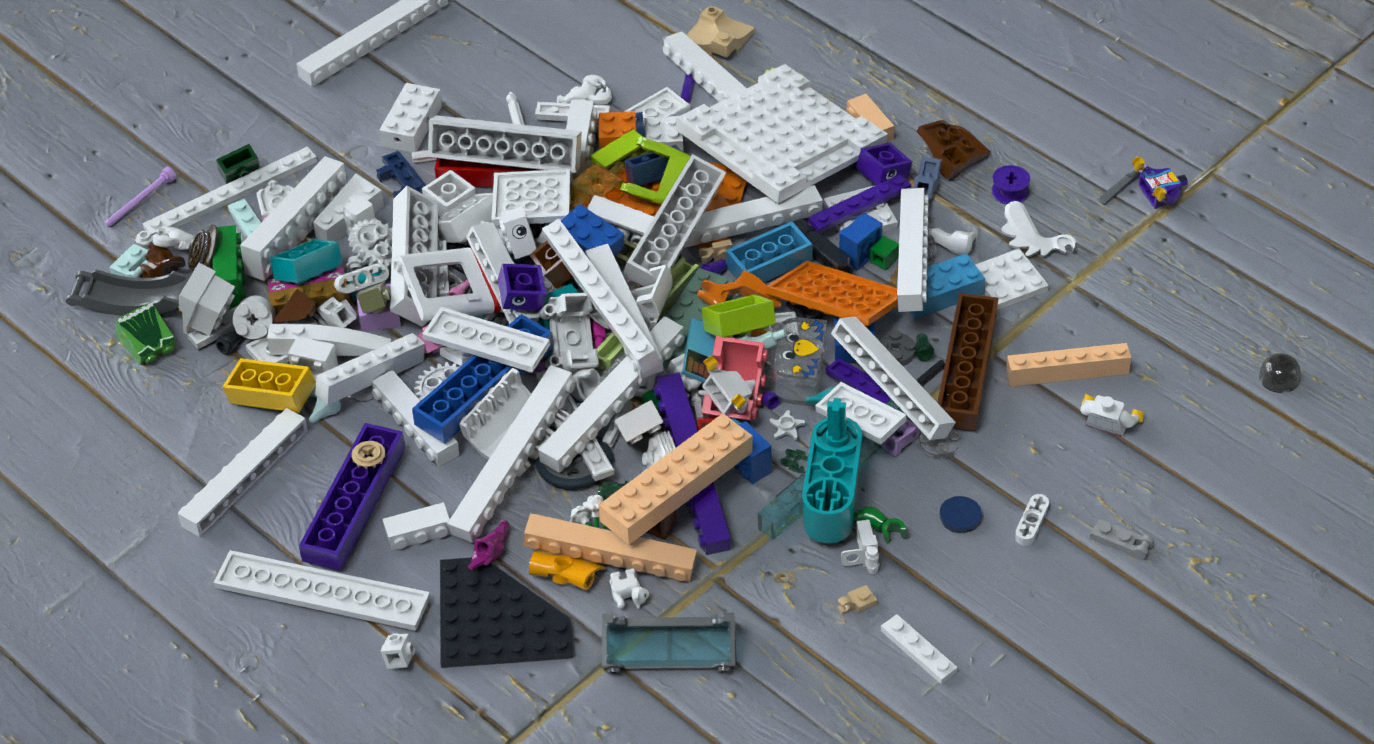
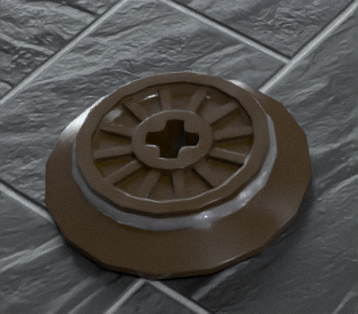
(203, 247)

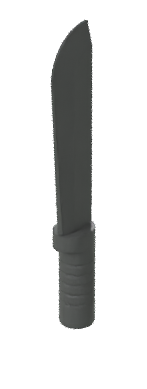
(1114, 190)

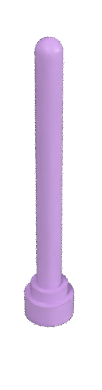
(167, 175)

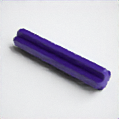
(687, 89)

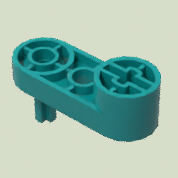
(832, 476)

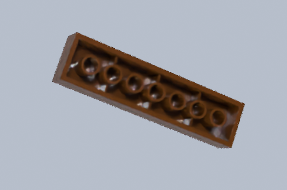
(968, 359)

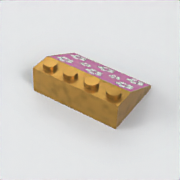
(317, 289)

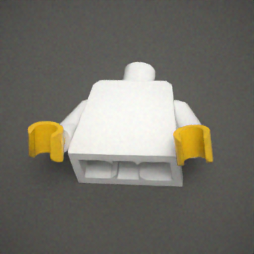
(726, 388)

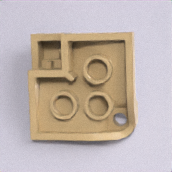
(719, 33)

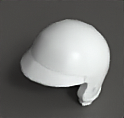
(585, 383)

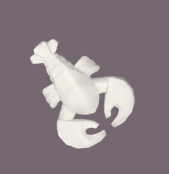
(587, 92)
(173, 237)

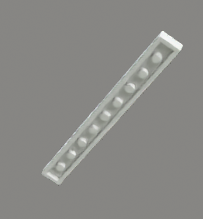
(232, 191)

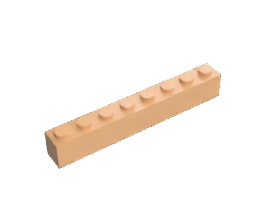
(608, 548)

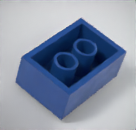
(592, 231)

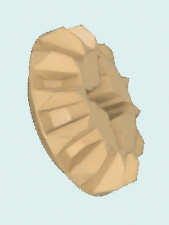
(368, 448)

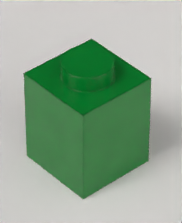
(884, 253)

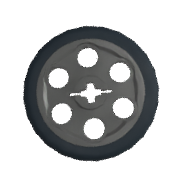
(563, 480)

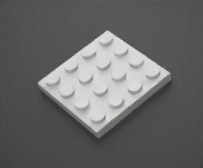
(542, 194)

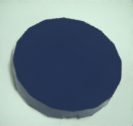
(640, 123)
(960, 514)

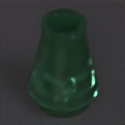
(923, 348)

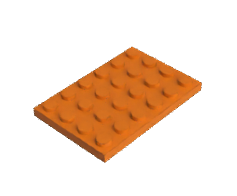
(835, 292)

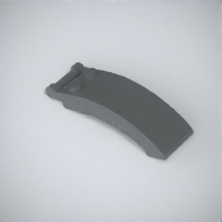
(123, 294)

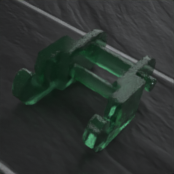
(793, 466)

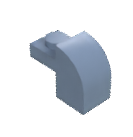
(928, 175)

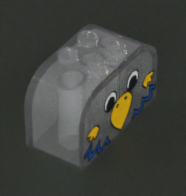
(798, 360)

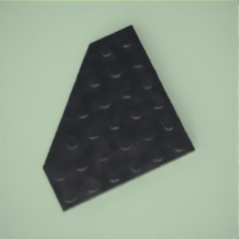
(496, 619)

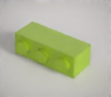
(618, 151)

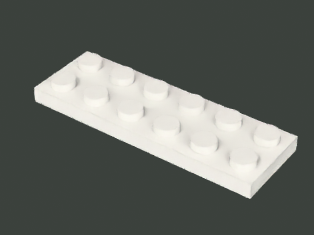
(486, 339)

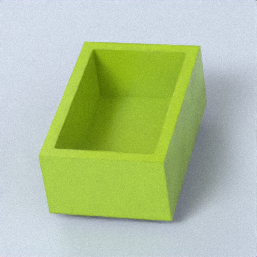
(738, 316)

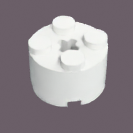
(246, 325)

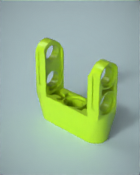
(675, 166)

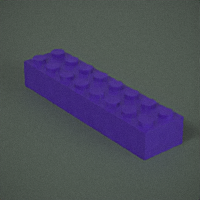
(350, 501)

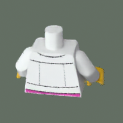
(1109, 414)

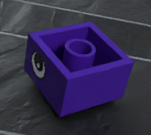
(883, 163)
(521, 287)

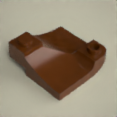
(953, 145)

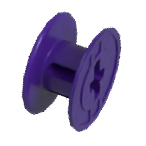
(1010, 184)

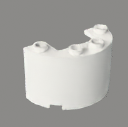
(648, 298)

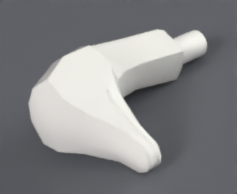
(958, 242)

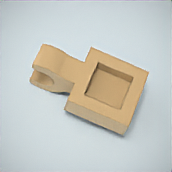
(716, 252)
(858, 599)

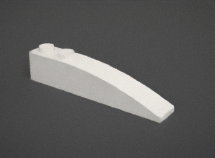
(346, 341)

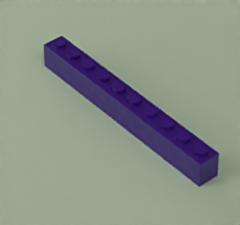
(681, 424)

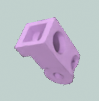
(901, 437)

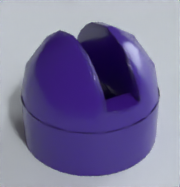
(771, 400)

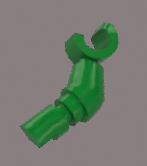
(880, 522)

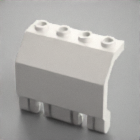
(495, 414)

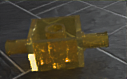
(597, 182)

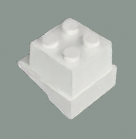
(204, 300)

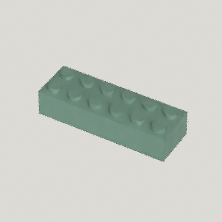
(689, 305)

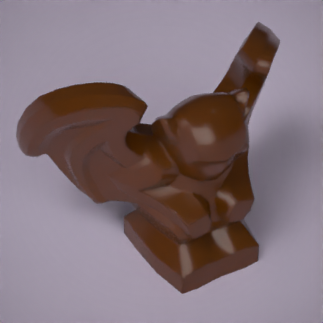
(160, 262)

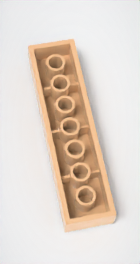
(675, 478)

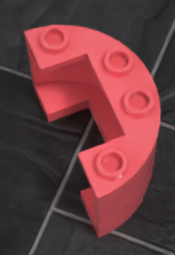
(746, 359)

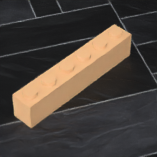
(1068, 364)

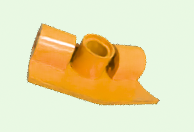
(564, 568)

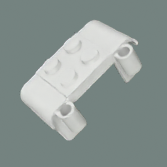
(570, 332)

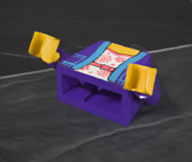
(1159, 185)

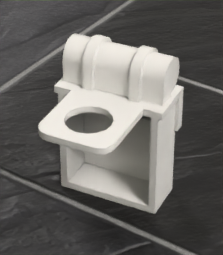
(867, 551)

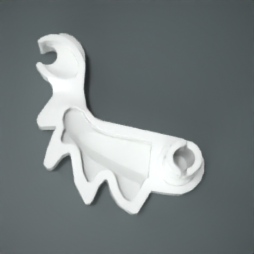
(1026, 235)

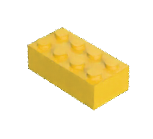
(269, 385)

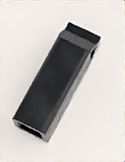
(829, 254)

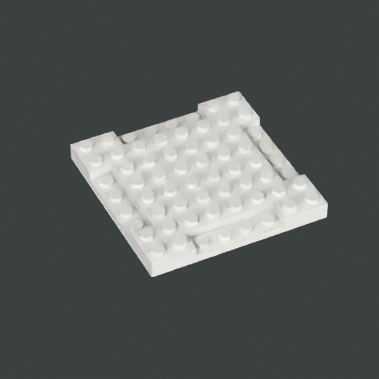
(780, 134)

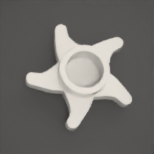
(786, 425)

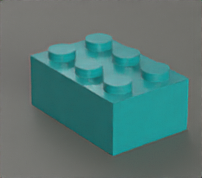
(306, 261)

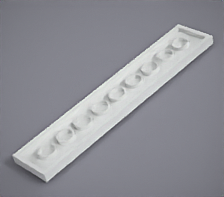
(322, 590)

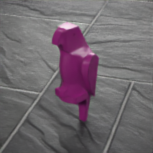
(491, 546)

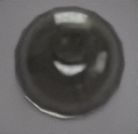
(1280, 373)

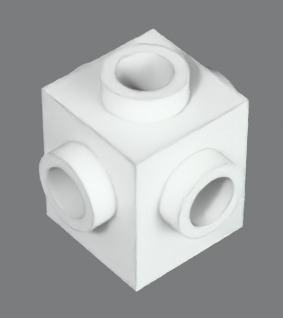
(397, 651)

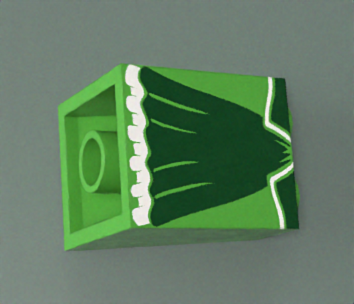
(144, 334)

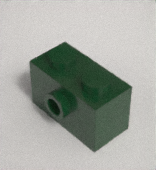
(237, 163)

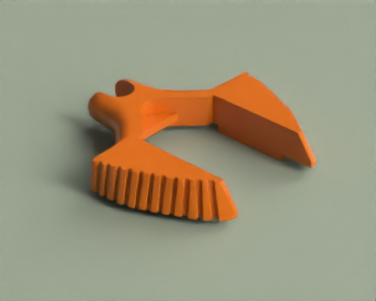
(746, 285)

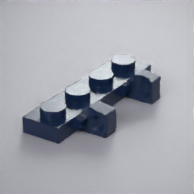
(398, 168)

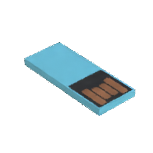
(698, 348)

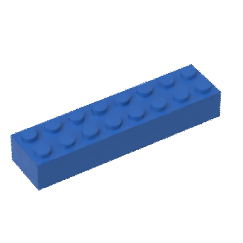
(460, 392)

